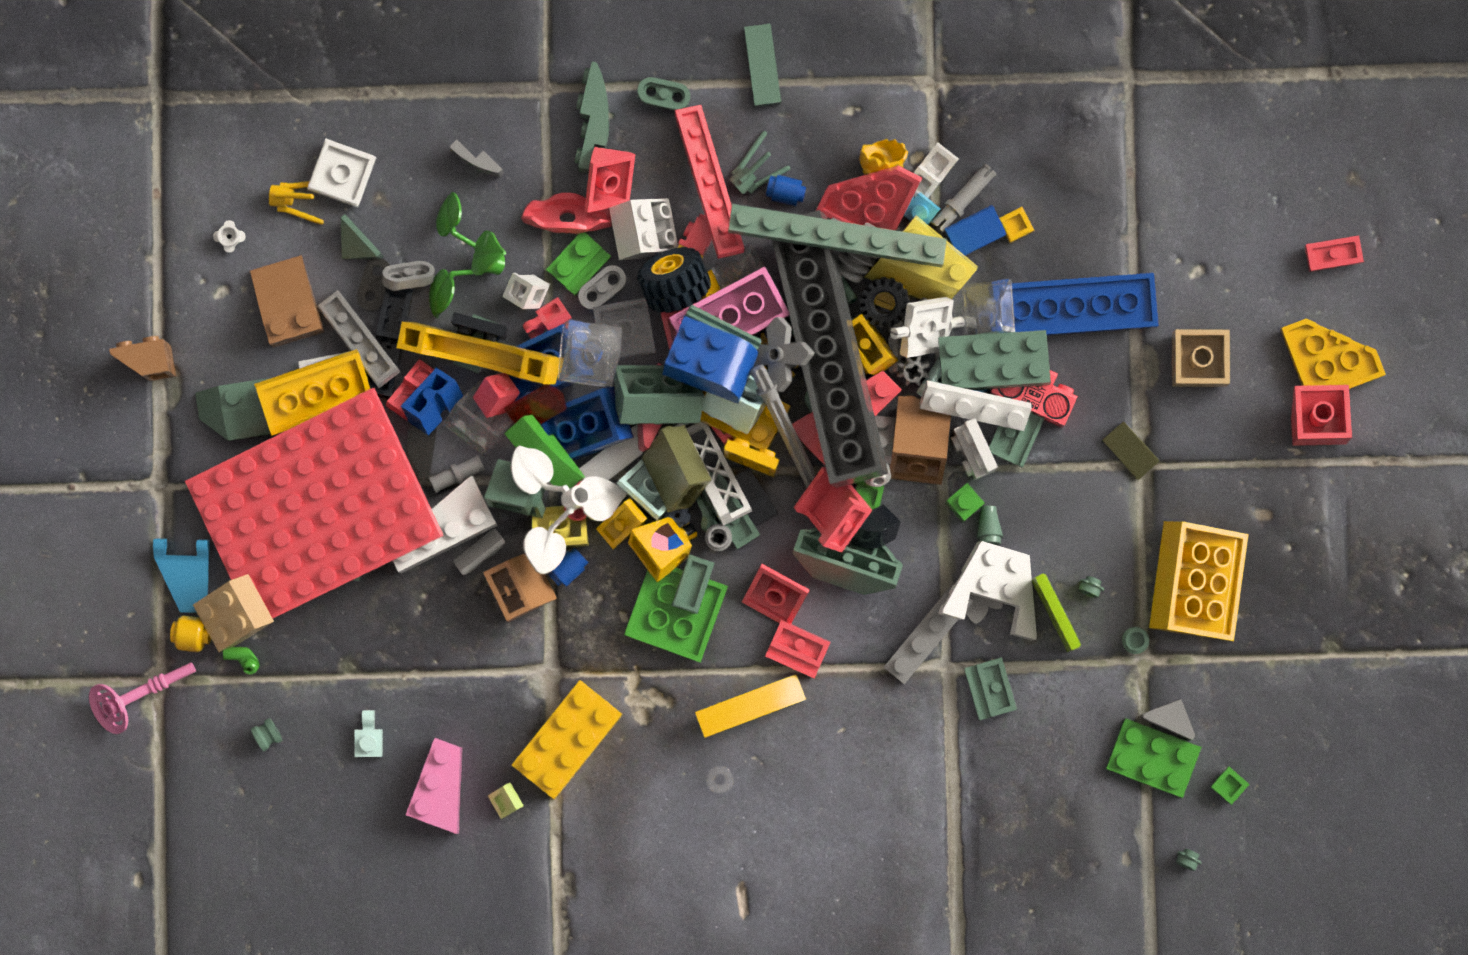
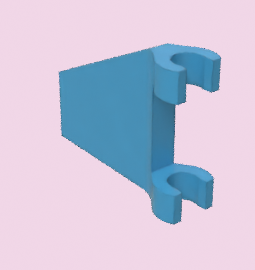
(184, 574)

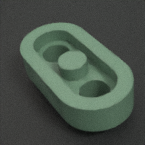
(664, 93)

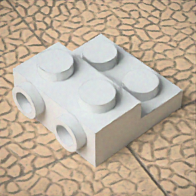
(974, 448)

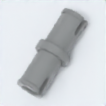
(457, 473)

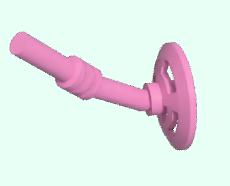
(116, 703)

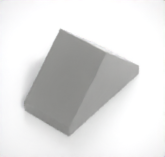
(1171, 718)

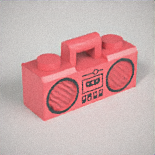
(1046, 400)

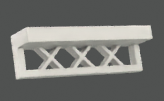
(712, 491)

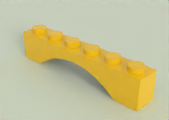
(478, 352)

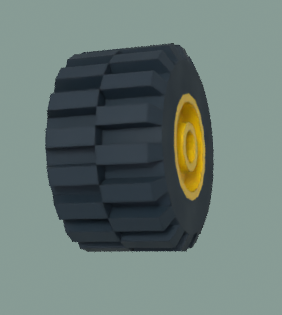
(674, 279)

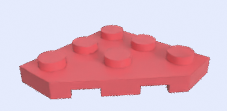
(871, 198)

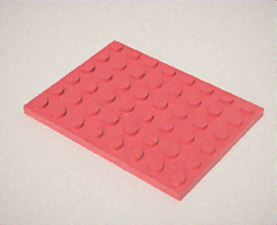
(316, 505)

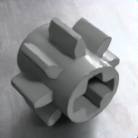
(917, 374)

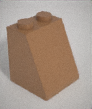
(919, 443)

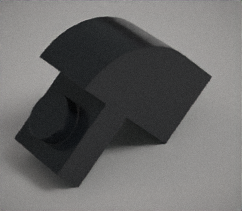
(877, 529)

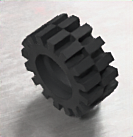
(884, 318)

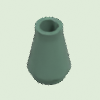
(989, 526)

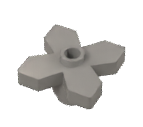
(781, 353)

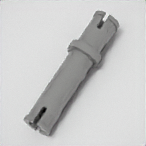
(955, 207)

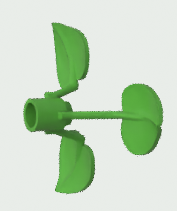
(487, 256)

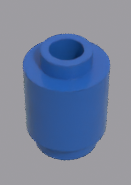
(785, 190)
(569, 568)

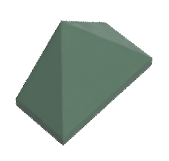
(355, 243)

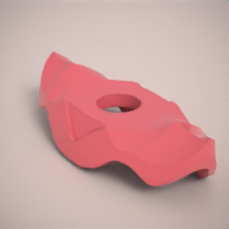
(547, 215)

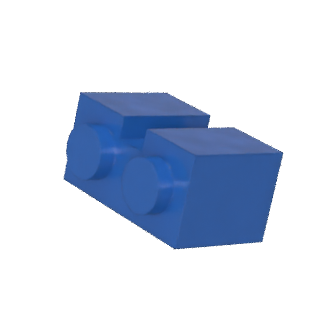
(430, 399)

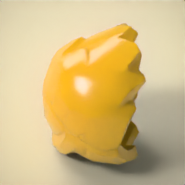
(882, 155)

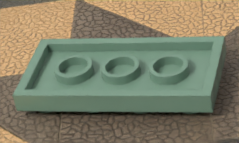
(995, 360)

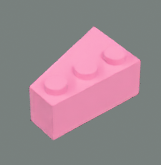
(438, 788)

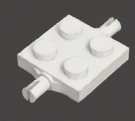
(924, 324)

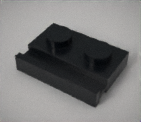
(468, 325)

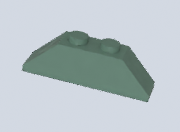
(233, 410)
(853, 569)

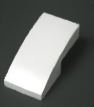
(934, 169)

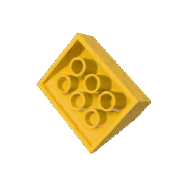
(1198, 580)

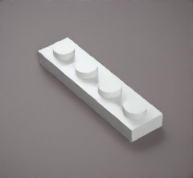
(976, 405)

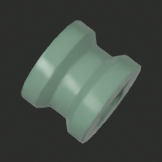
(266, 734)

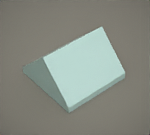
(641, 489)

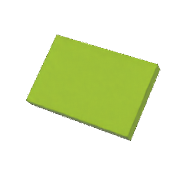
(1056, 612)

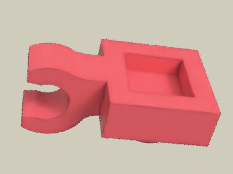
(548, 317)

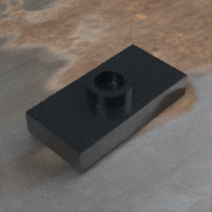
(758, 500)

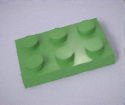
(1153, 758)

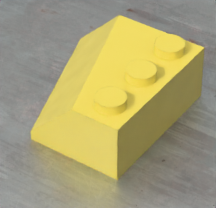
(923, 279)

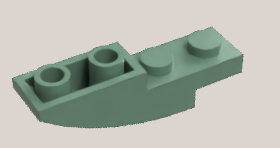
(595, 108)

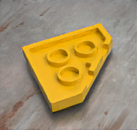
(1329, 357)

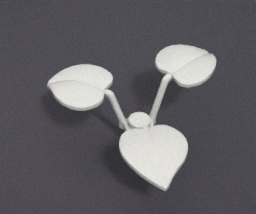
(594, 494)

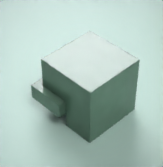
(506, 495)

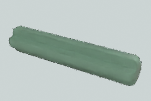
(702, 316)

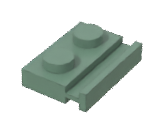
(1015, 444)
(990, 689)

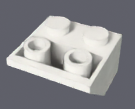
(643, 228)

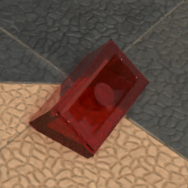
(541, 403)

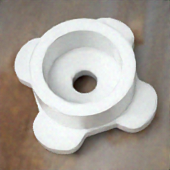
(221, 236)

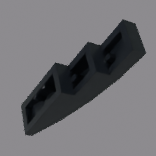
(394, 311)

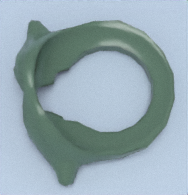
(708, 515)

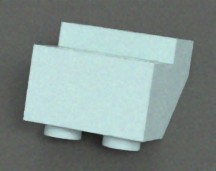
(738, 416)

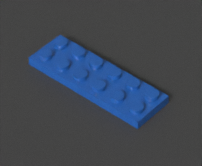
(1086, 304)

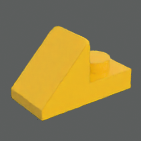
(619, 525)

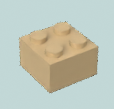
(1200, 358)
(233, 613)

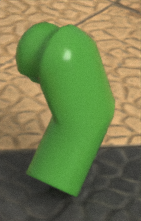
(244, 656)

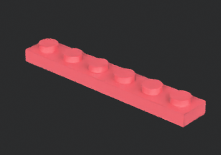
(708, 179)

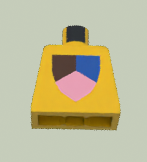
(662, 545)

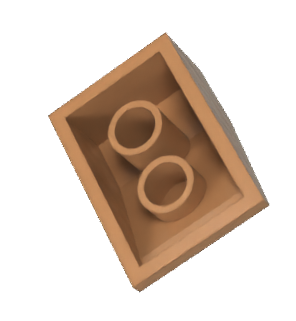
(286, 301)

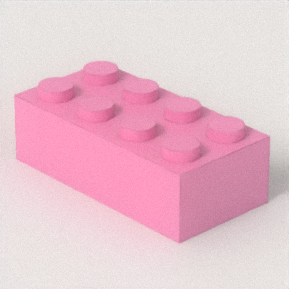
(744, 304)

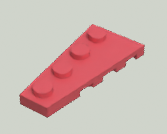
(881, 391)

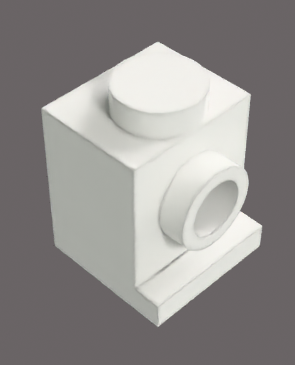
(526, 291)

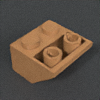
(150, 359)
(519, 587)

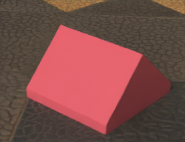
(609, 179)
(775, 595)

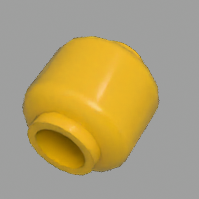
(189, 634)

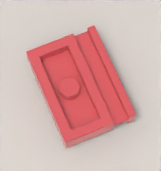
(797, 649)

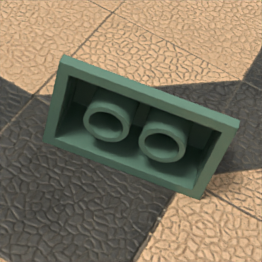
(650, 397)

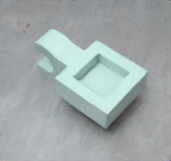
(368, 740)

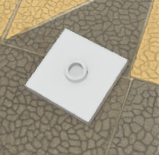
(341, 173)

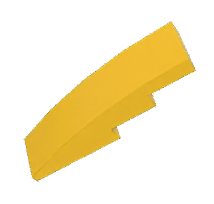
(750, 705)

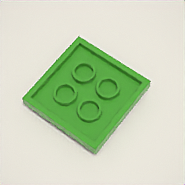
(669, 627)

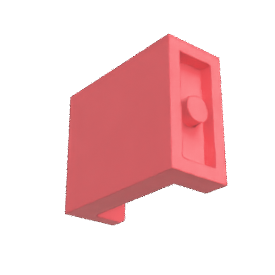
(833, 511)

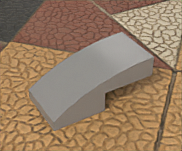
(482, 162)

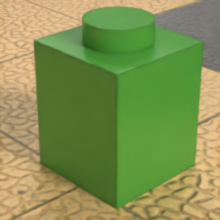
(964, 502)

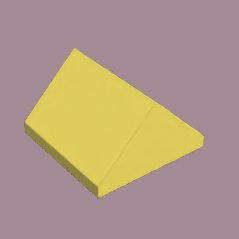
(572, 531)

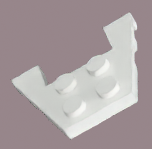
(1000, 577)

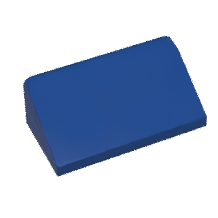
(975, 231)

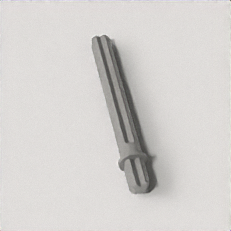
(770, 396)

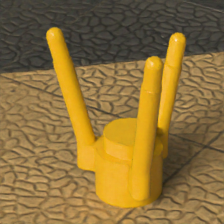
(283, 195)

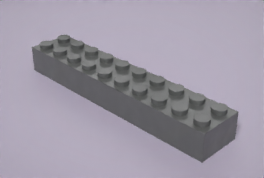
(835, 371)

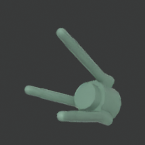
(744, 178)

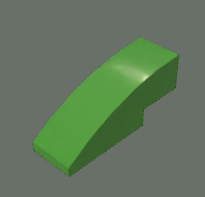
(531, 435)

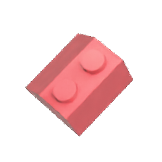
(1321, 415)

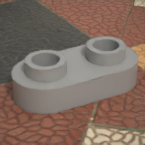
(408, 275)
(600, 286)

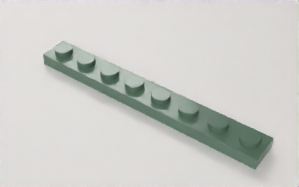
(837, 235)

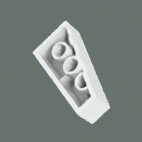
(460, 518)

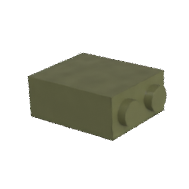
(676, 468)

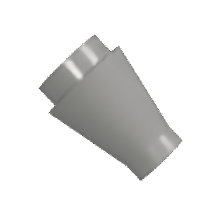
(718, 529)

